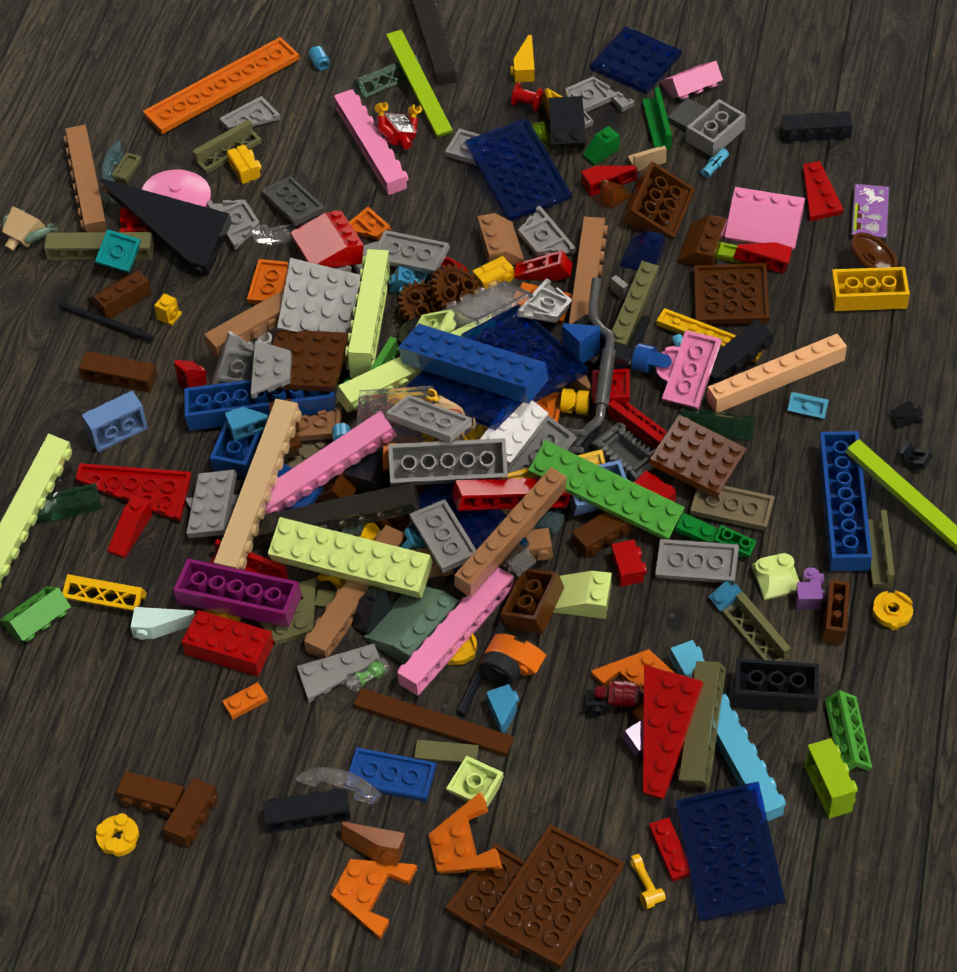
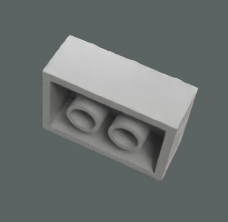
(715, 128)

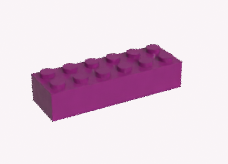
(237, 592)

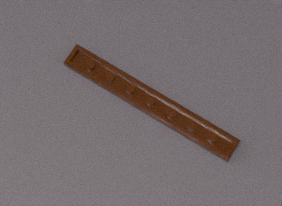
(433, 722)

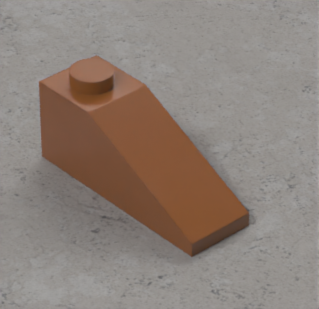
(376, 843)

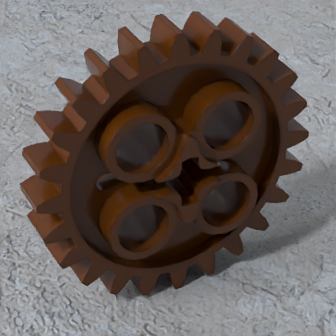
(450, 284)
(415, 301)

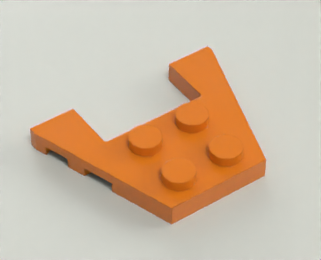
(630, 669)
(454, 843)
(361, 887)

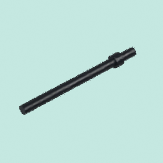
(133, 331)

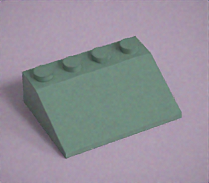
(411, 623)

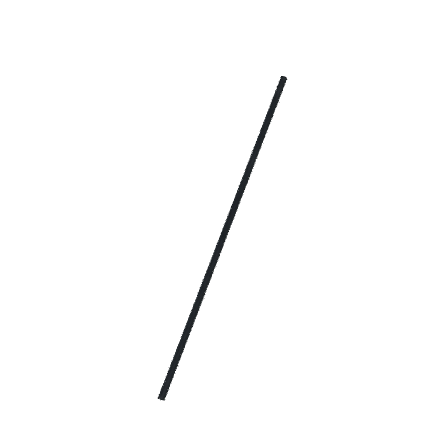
(501, 627)

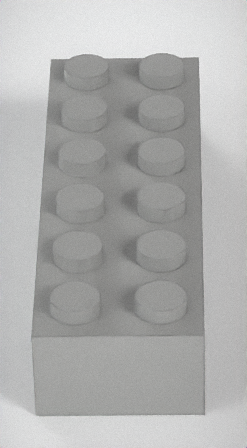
(446, 462)

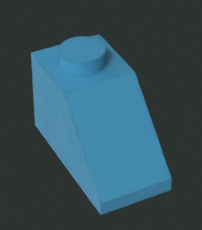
(245, 422)
(503, 706)

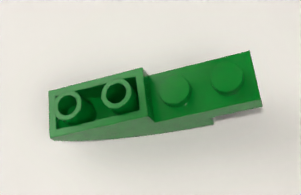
(704, 532)

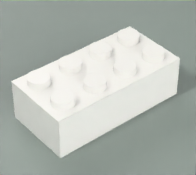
(518, 428)

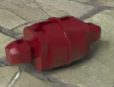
(620, 693)

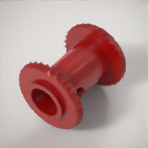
(527, 97)

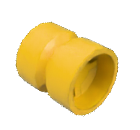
(574, 401)

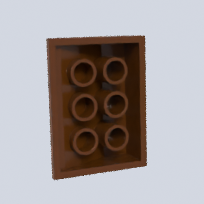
(658, 202)

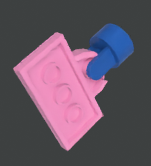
(682, 367)

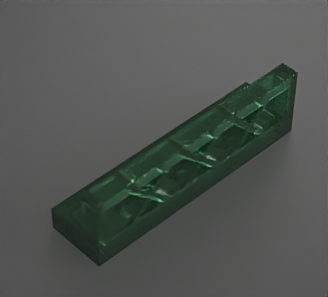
(379, 73)
(722, 423)
(70, 503)

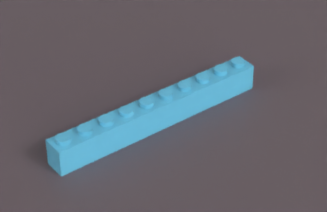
(733, 738)

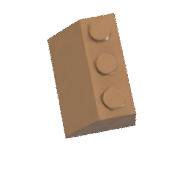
(499, 238)

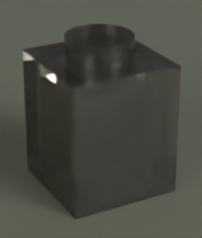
(518, 560)

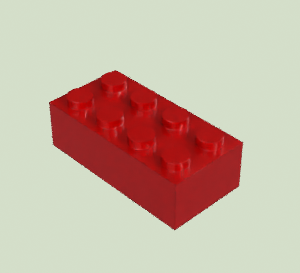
(227, 643)

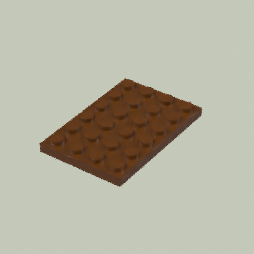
(554, 896)

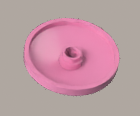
(180, 185)

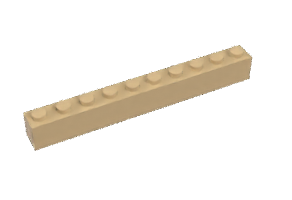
(258, 485)

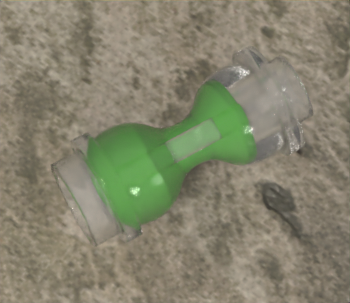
(376, 670)

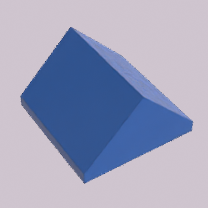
(582, 340)

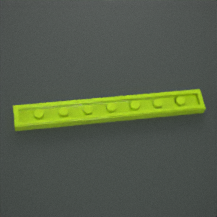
(419, 83)
(904, 492)

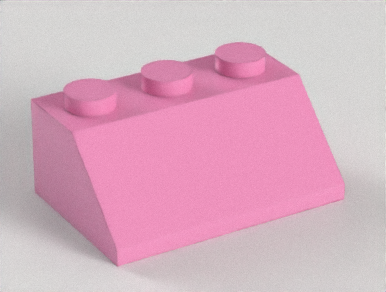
(692, 80)

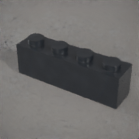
(816, 126)
(740, 350)
(306, 810)

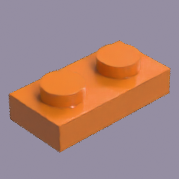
(245, 700)

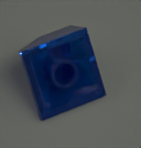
(644, 247)

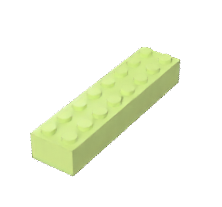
(368, 313)
(350, 557)

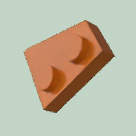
(369, 224)

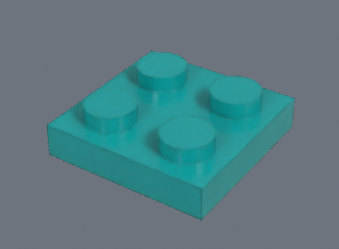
(118, 251)

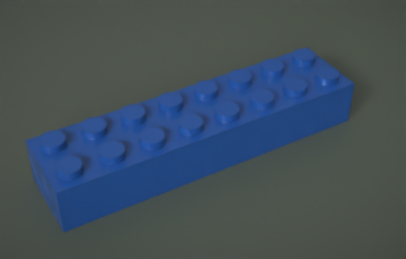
(474, 363)
(208, 404)
(844, 503)

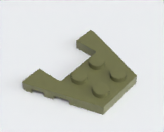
(303, 618)

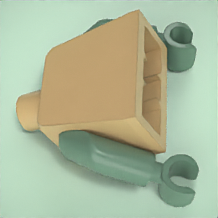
(23, 228)

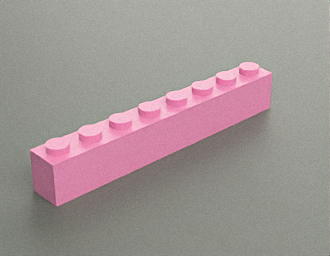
(371, 142)
(330, 462)
(454, 631)

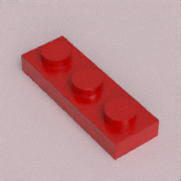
(670, 849)

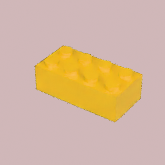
(869, 289)

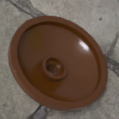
(872, 251)

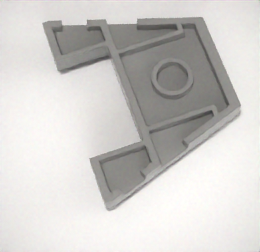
(596, 94)

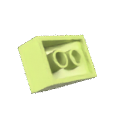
(585, 594)

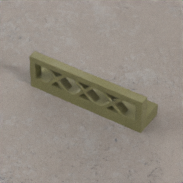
(224, 142)
(882, 561)
(760, 624)

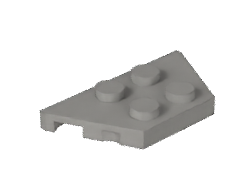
(241, 217)
(544, 235)
(546, 304)
(235, 361)
(270, 368)

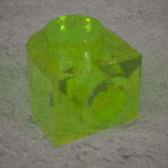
(541, 131)

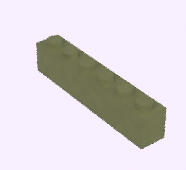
(87, 245)
(635, 303)
(702, 733)

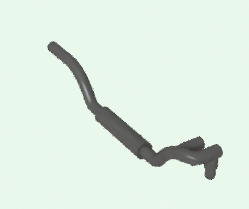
(605, 372)

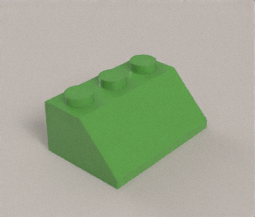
(36, 613)

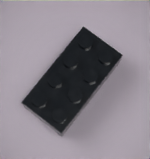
(776, 684)

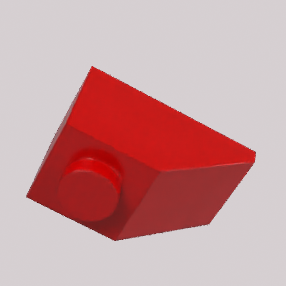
(189, 374)

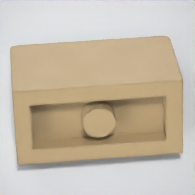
(644, 158)

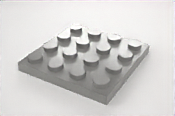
(317, 298)

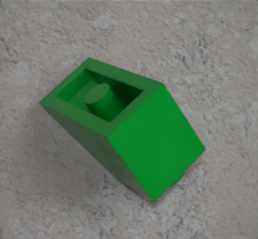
(602, 146)

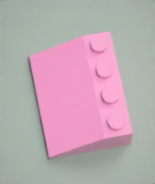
(764, 217)

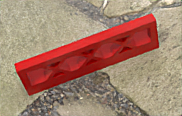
(644, 429)
(266, 566)

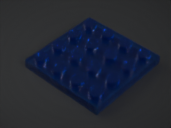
(636, 60)

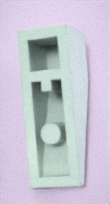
(157, 622)

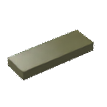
(445, 752)

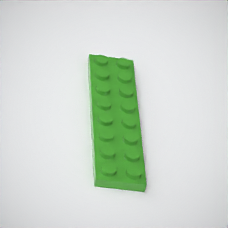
(609, 491)

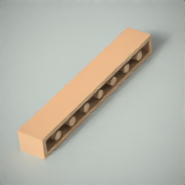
(776, 373)

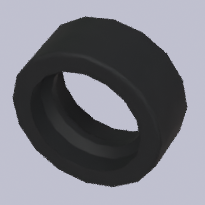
(499, 668)

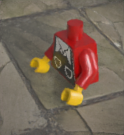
(397, 128)

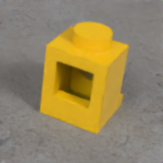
(167, 310)

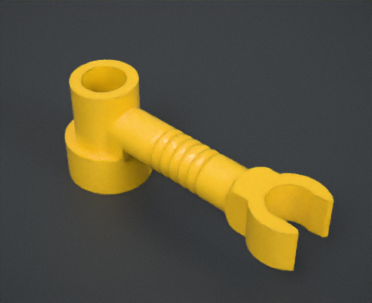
(652, 895)

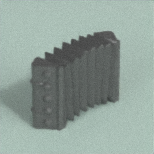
(621, 446)

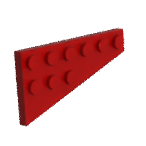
(163, 488)
(667, 717)

